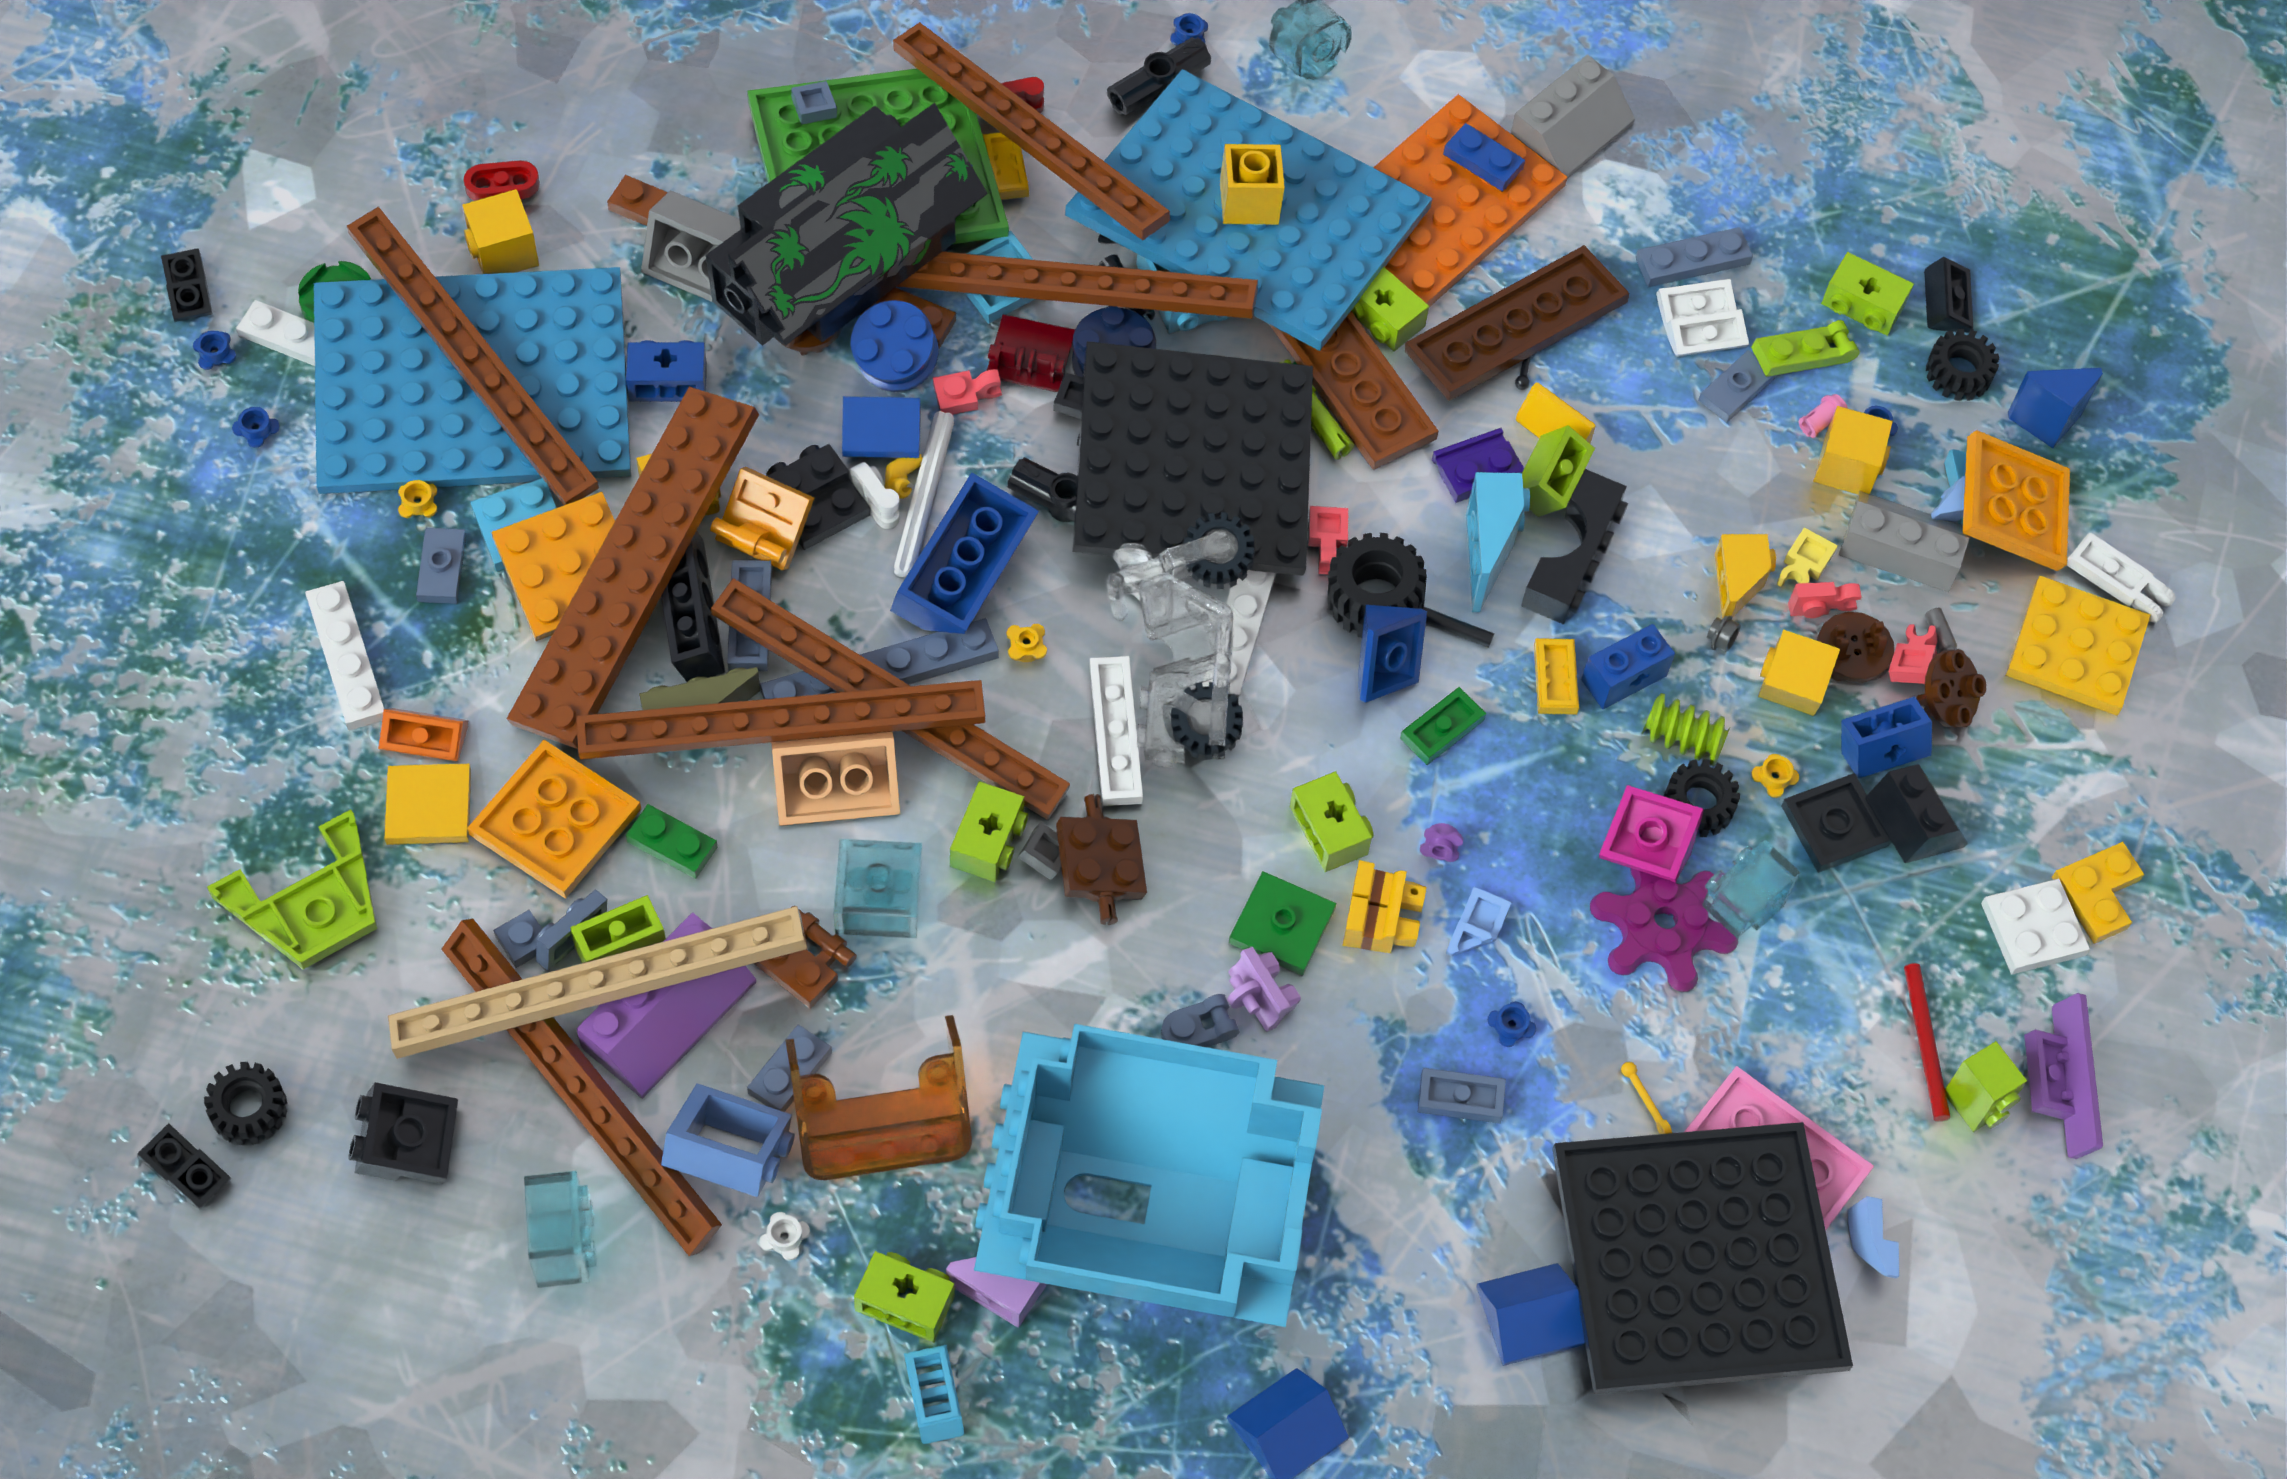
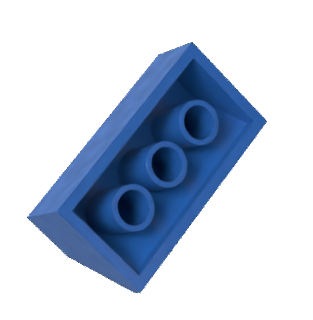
(963, 558)

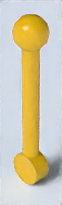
(1629, 1070)

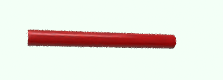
(1927, 1042)

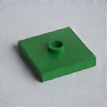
(1283, 922)

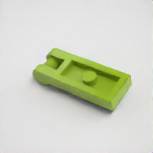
(1805, 349)

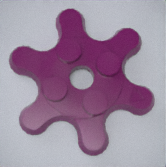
(1649, 942)

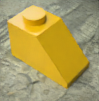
(1742, 569)

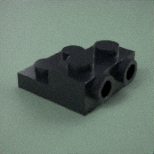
(827, 479)
(403, 1134)

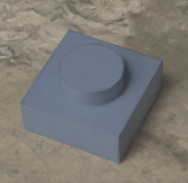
(814, 102)
(519, 938)

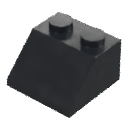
(1914, 815)

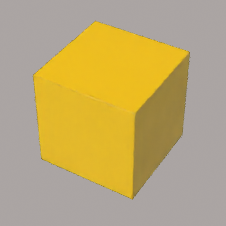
(1251, 184)
(500, 234)
(1853, 451)
(1797, 672)

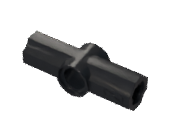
(1157, 74)
(1045, 488)

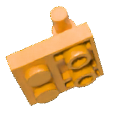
(763, 518)

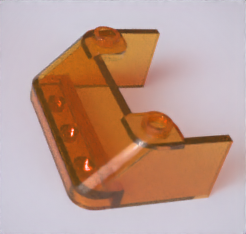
(884, 1128)

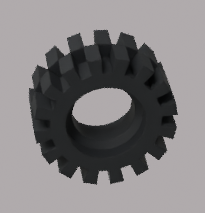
(1967, 348)
(1713, 781)
(236, 1082)

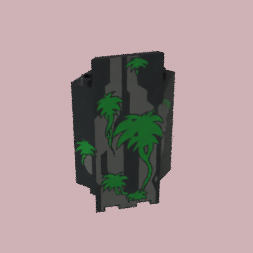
(843, 226)

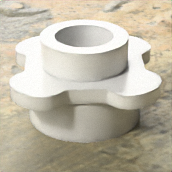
(780, 1224)

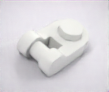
(882, 501)

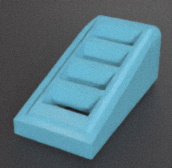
(940, 1420)

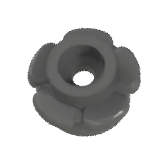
(1723, 633)

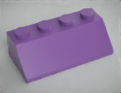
(654, 1030)

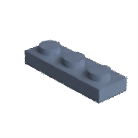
(1694, 257)
(742, 650)

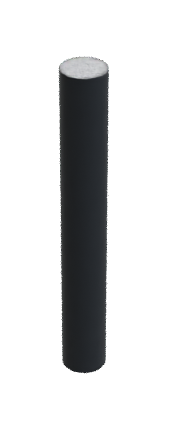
(1458, 627)

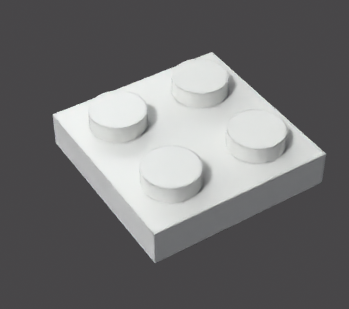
(2035, 926)

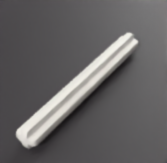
(924, 493)

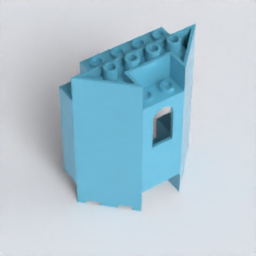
(1192, 1122)

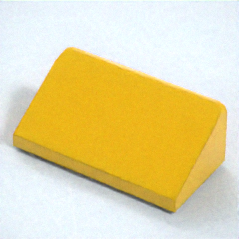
(1546, 412)

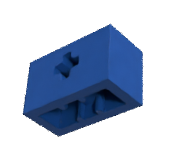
(664, 370)
(1627, 666)
(1886, 737)

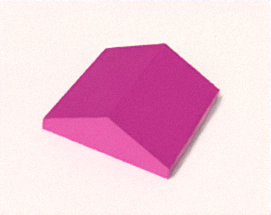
(1652, 833)

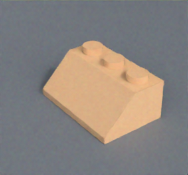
(835, 778)

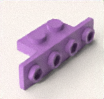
(2064, 1075)

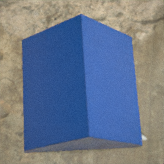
(2053, 401)
(881, 427)
(1390, 650)
(1532, 1313)
(1290, 1425)

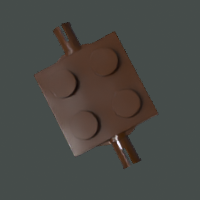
(1101, 858)

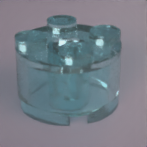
(1309, 37)

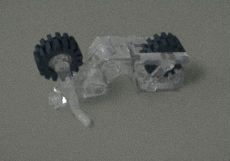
(1195, 630)

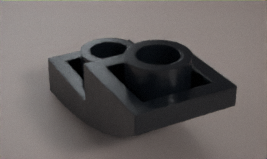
(186, 285)
(183, 1166)

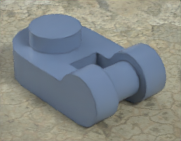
(1186, 1024)

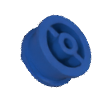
(894, 346)

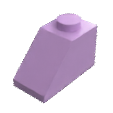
(1002, 1295)

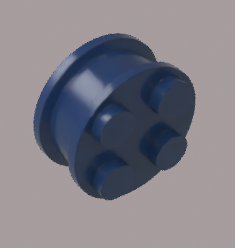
(1110, 326)

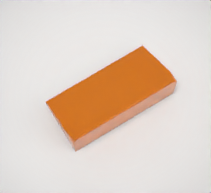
(422, 734)

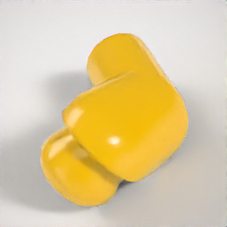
(897, 474)

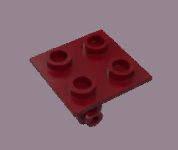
(1030, 352)

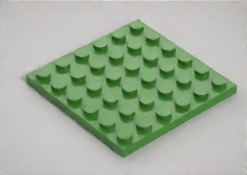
(895, 93)

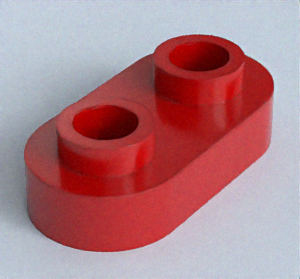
(501, 178)

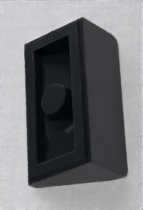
(1948, 296)

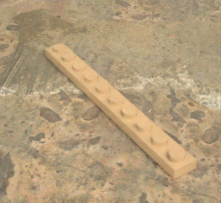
(596, 982)

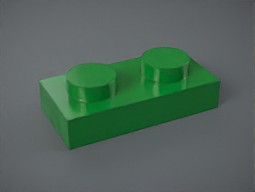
(1443, 725)
(671, 841)

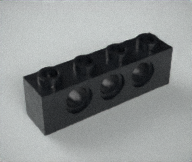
(688, 617)

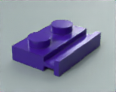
(1478, 454)

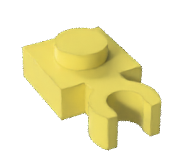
(1807, 558)

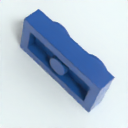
(1484, 157)

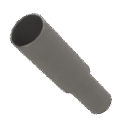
(1944, 635)

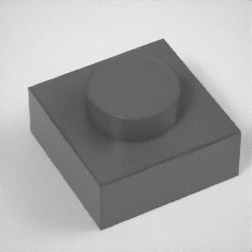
(1042, 851)

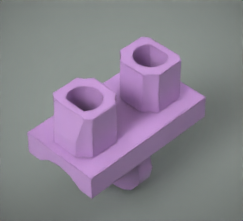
(1258, 991)

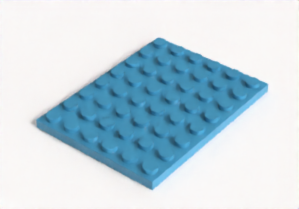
(1334, 222)
(402, 411)

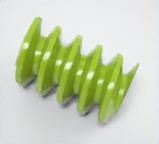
(1686, 729)

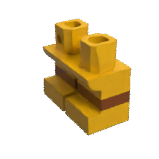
(1375, 909)

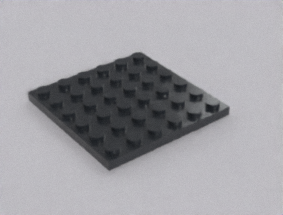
(1191, 438)
(1700, 1258)

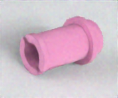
(1820, 416)

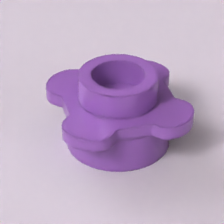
(1441, 842)

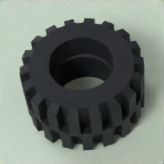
(1370, 560)

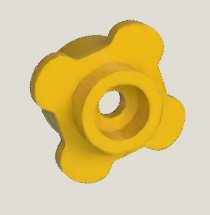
(417, 490)
(1026, 652)
(1782, 767)

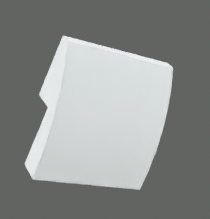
(1702, 318)

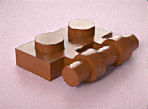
(802, 972)

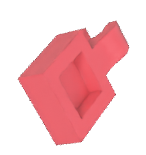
(960, 393)
(1328, 531)

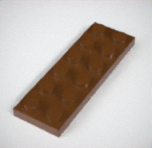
(1516, 322)

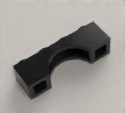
(1558, 580)

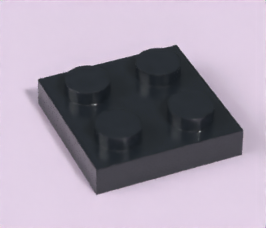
(1835, 822)

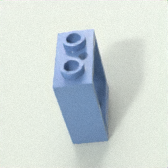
(720, 1162)

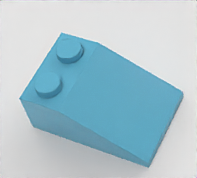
(1493, 521)

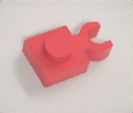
(1818, 598)
(1912, 659)

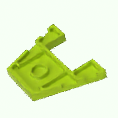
(316, 912)

